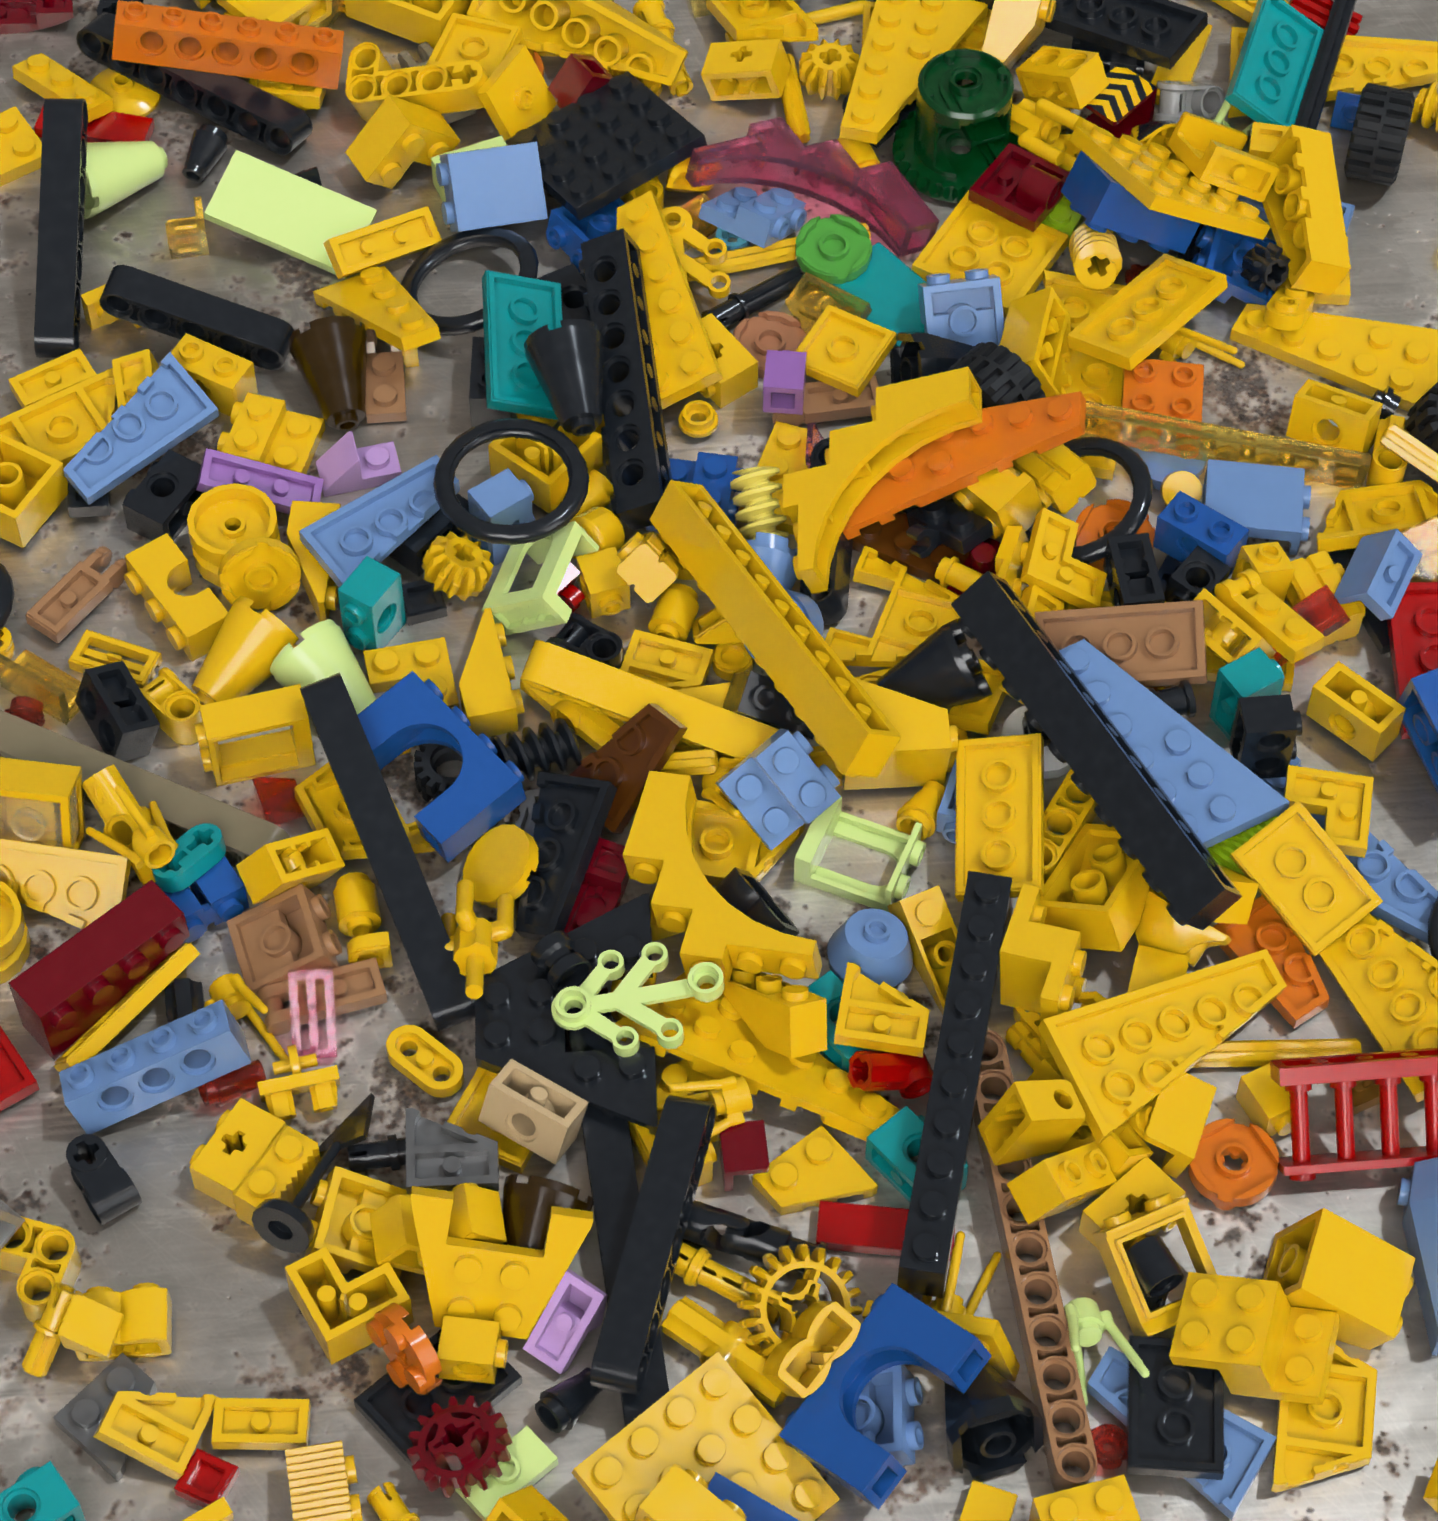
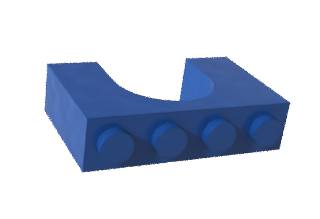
(485, 787)
(892, 1334)

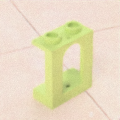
(538, 605)
(904, 848)

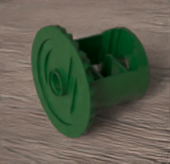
(955, 115)

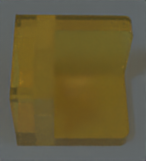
(188, 235)

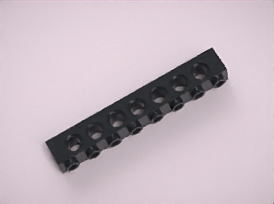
(630, 378)

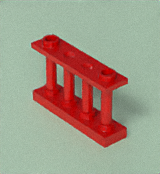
(1342, 1075)

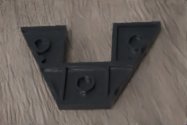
(518, 1023)

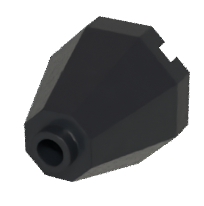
(923, 355)
(990, 1426)

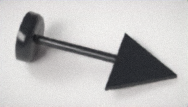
(284, 1222)

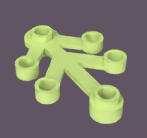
(631, 998)

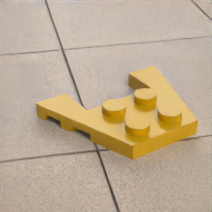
(907, 619)
(325, 807)
(492, 1278)

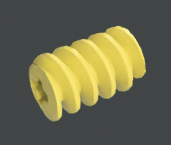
(758, 501)

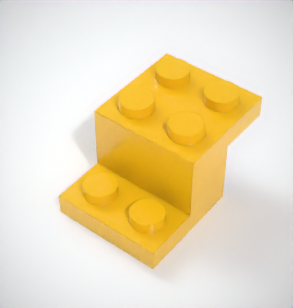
(1040, 961)
(1255, 1338)

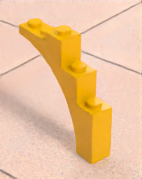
(861, 454)
(684, 900)

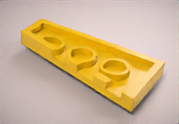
(382, 306)
(64, 881)

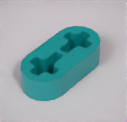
(196, 854)

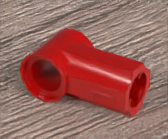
(890, 1071)

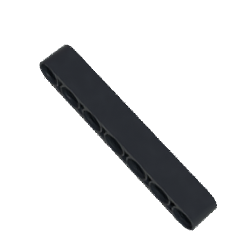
(215, 96)
(61, 227)
(653, 1246)

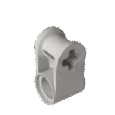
(1189, 97)

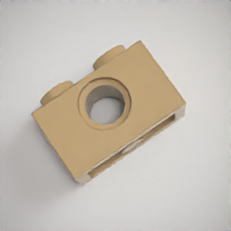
(533, 1111)

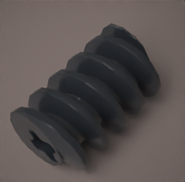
(540, 750)

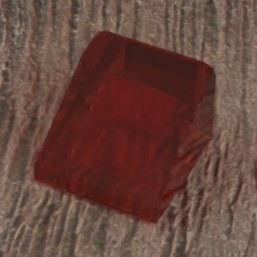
(277, 799)

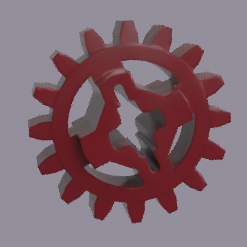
(459, 1446)

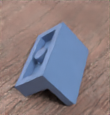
(1379, 572)

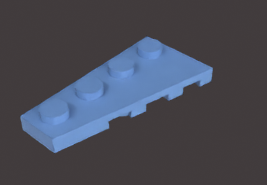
(152, 422)
(374, 522)

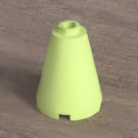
(119, 171)
(320, 656)

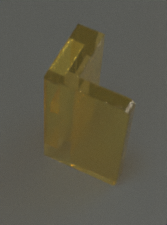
(42, 681)

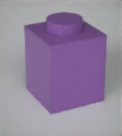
(784, 382)

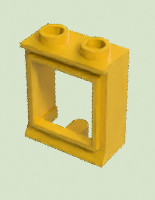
(1122, 1228)

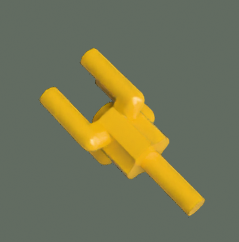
(1040, 125)
(475, 938)

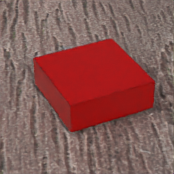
(206, 1479)

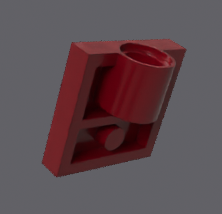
(1020, 187)

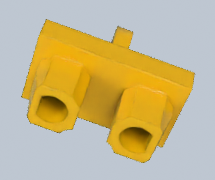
(320, 1083)

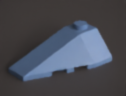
(1420, 1228)

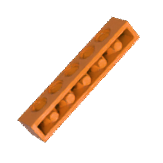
(227, 44)

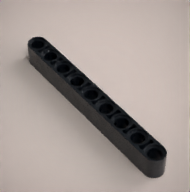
(388, 850)

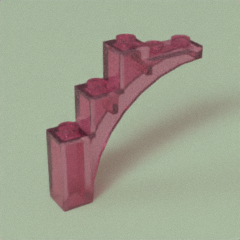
(822, 171)

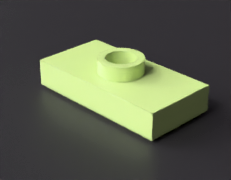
(527, 1465)

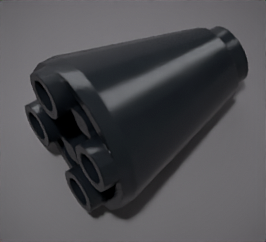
(940, 671)

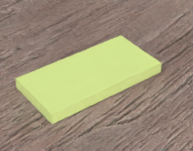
(283, 209)

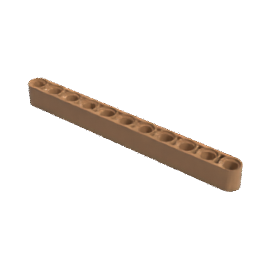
(1036, 1279)

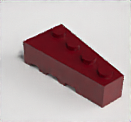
(97, 968)

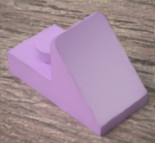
(356, 469)
(566, 1321)

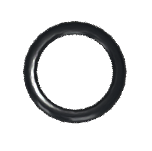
(459, 242)
(1141, 484)
(520, 533)

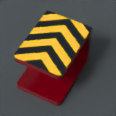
(1123, 103)

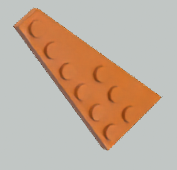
(965, 454)

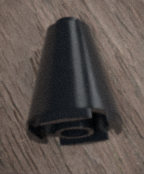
(570, 372)

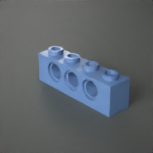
(154, 1067)

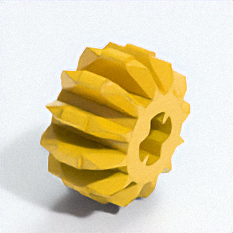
(828, 69)
(457, 566)

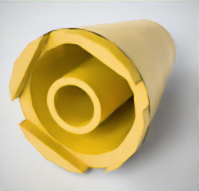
(241, 653)

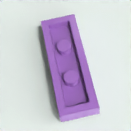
(278, 483)

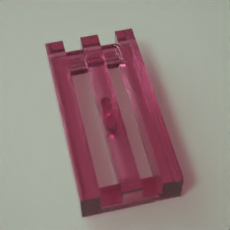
(310, 976)

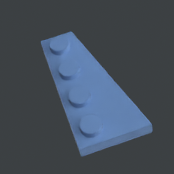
(1244, 1443)

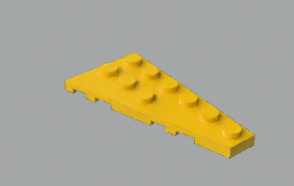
(1350, 351)
(723, 1046)

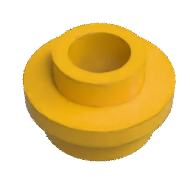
(698, 411)

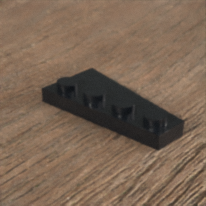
(566, 832)

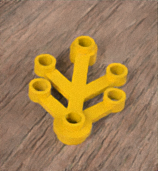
(684, 232)

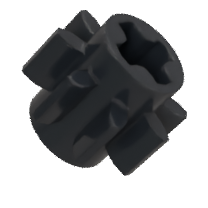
(1265, 267)

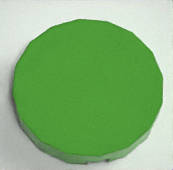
(833, 248)

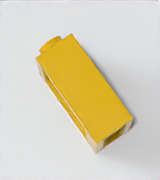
(259, 754)

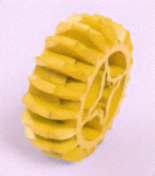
(804, 1288)

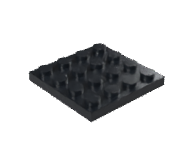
(608, 144)

